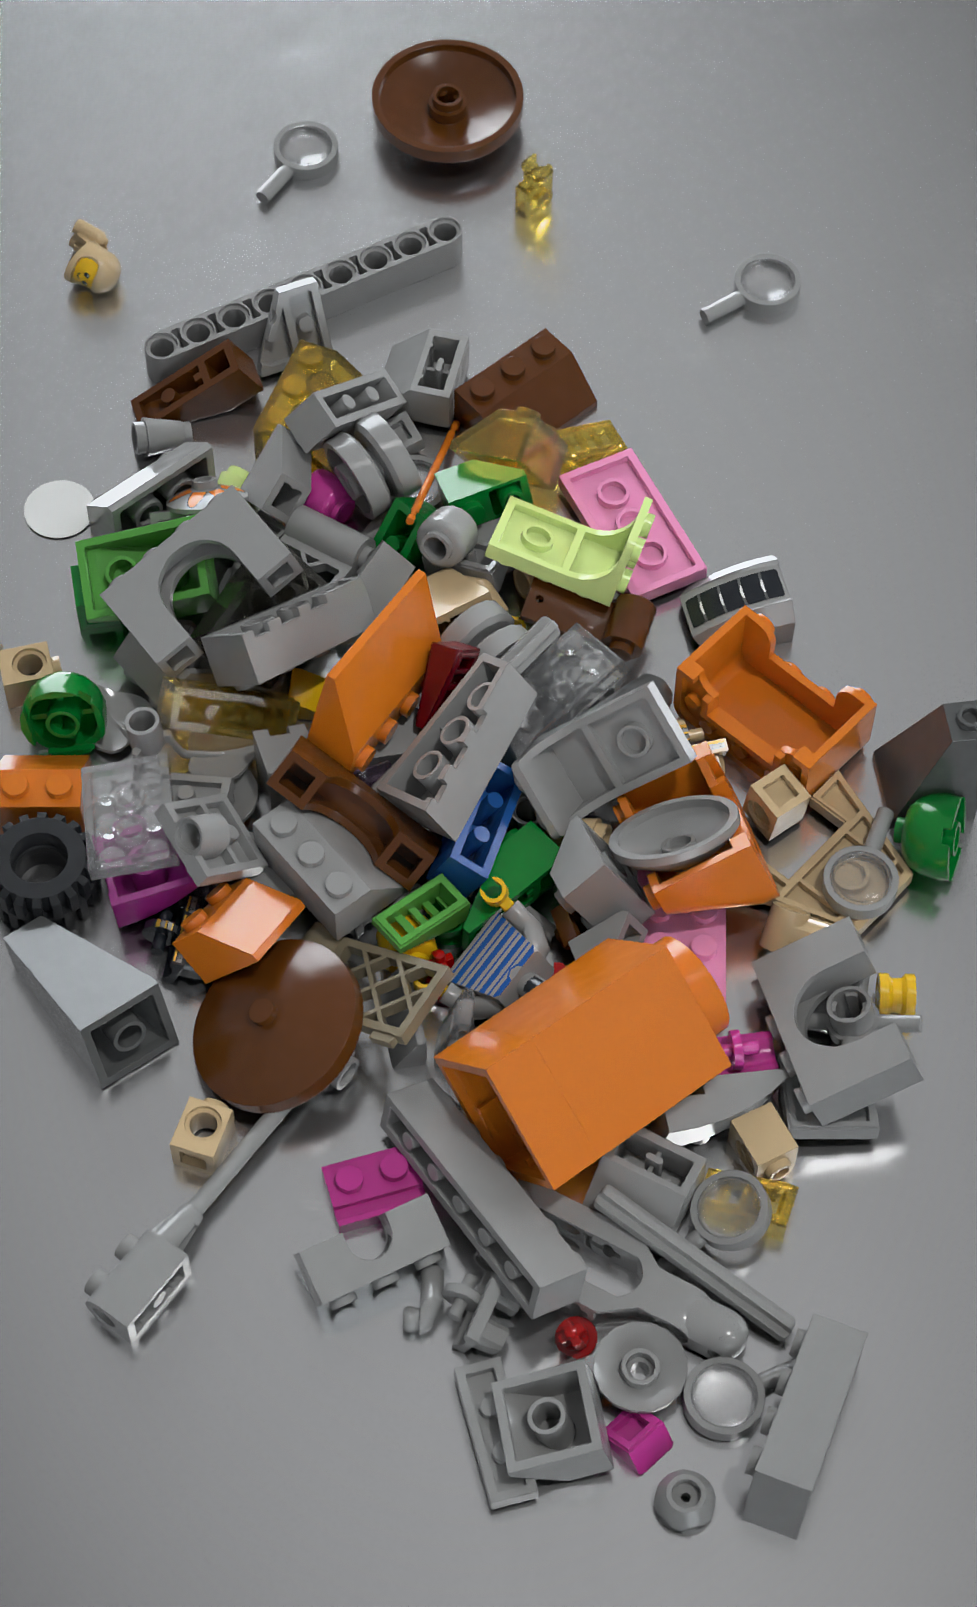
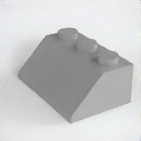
(149, 489)
(324, 867)

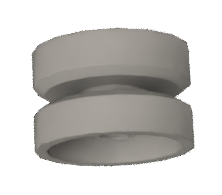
(372, 465)
(485, 627)

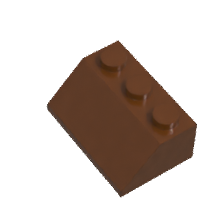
(534, 376)

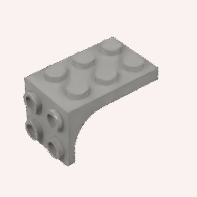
(600, 757)

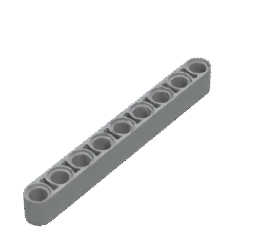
(341, 284)

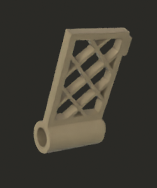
(410, 970)

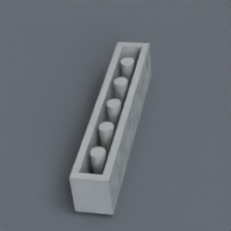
(483, 1198)

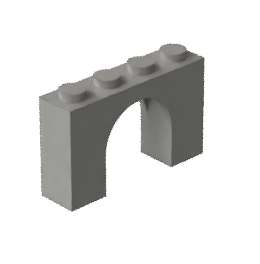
(220, 530)
(831, 1077)

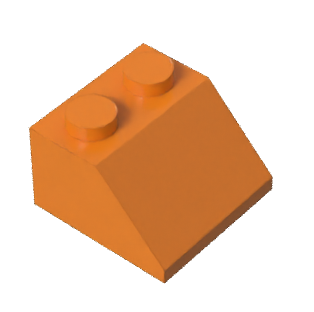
(42, 785)
(235, 927)

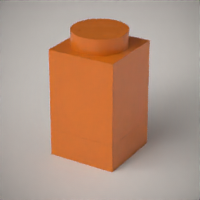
(589, 1057)

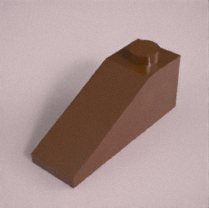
(203, 387)

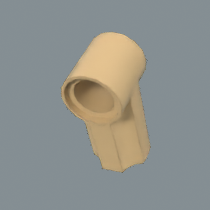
(786, 925)

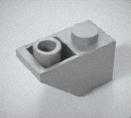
(280, 476)

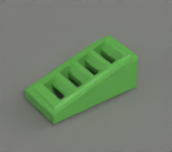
(437, 890)

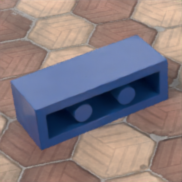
(473, 854)

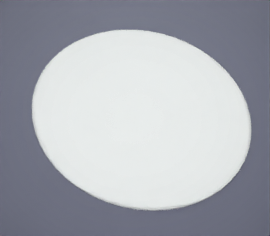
(58, 509)

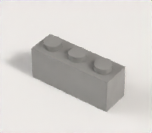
(341, 406)

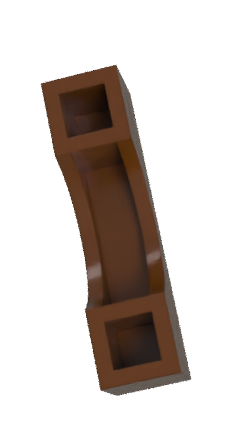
(323, 785)

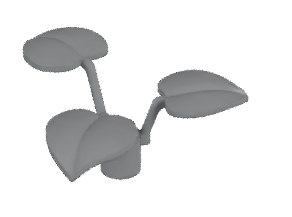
(137, 723)

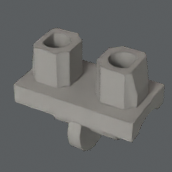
(477, 1328)

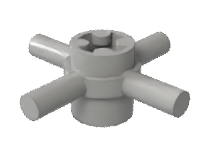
(854, 1015)

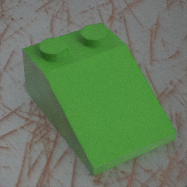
(115, 553)

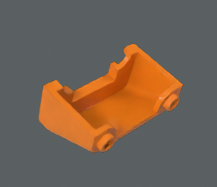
(730, 877)

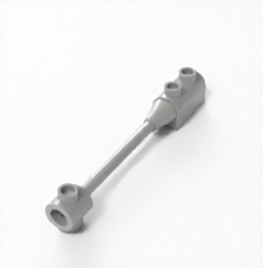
(155, 1263)

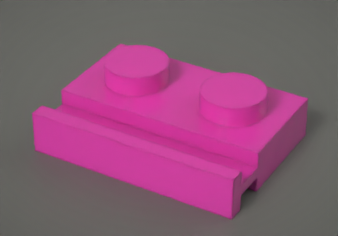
(369, 1187)

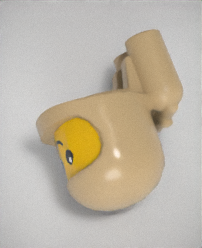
(92, 263)

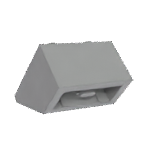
(428, 372)
(652, 1174)

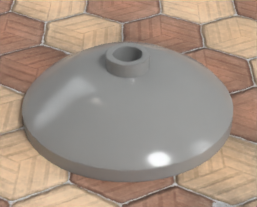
(675, 833)

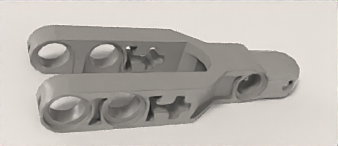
(658, 1298)

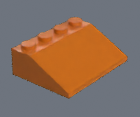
(377, 679)

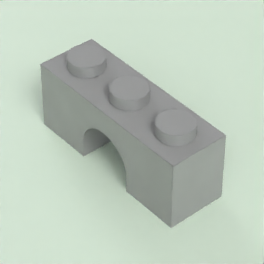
(411, 1237)

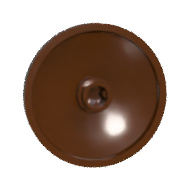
(447, 100)
(278, 1027)

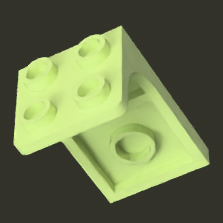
(567, 552)

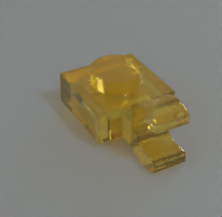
(536, 188)

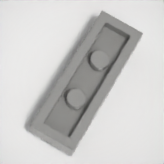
(481, 1416)

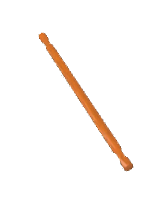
(430, 477)

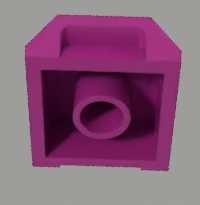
(147, 892)

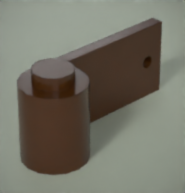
(619, 627)

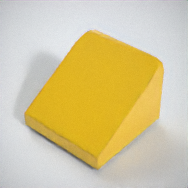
(306, 689)

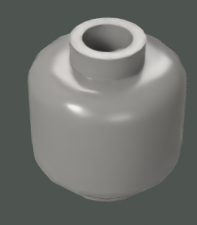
(447, 536)

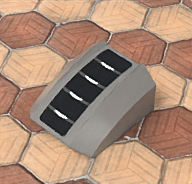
(721, 595)

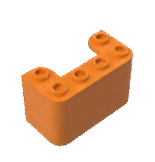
(768, 706)

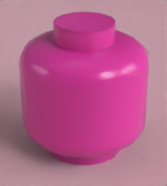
(329, 496)

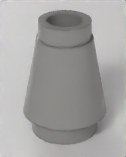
(157, 436)

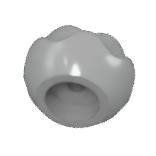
(682, 1514)

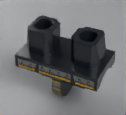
(164, 933)

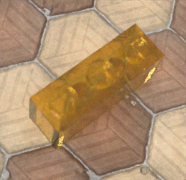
(223, 710)

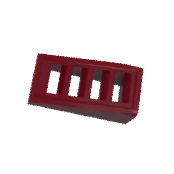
(445, 669)

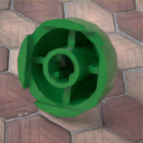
(64, 714)
(932, 835)

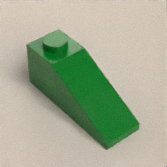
(525, 868)

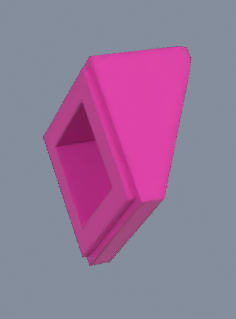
(639, 1439)

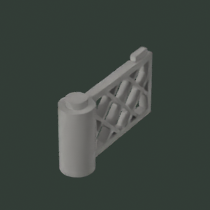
(326, 543)

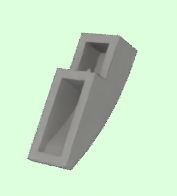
(716, 1104)

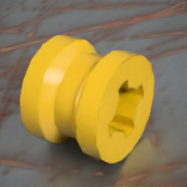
(895, 994)

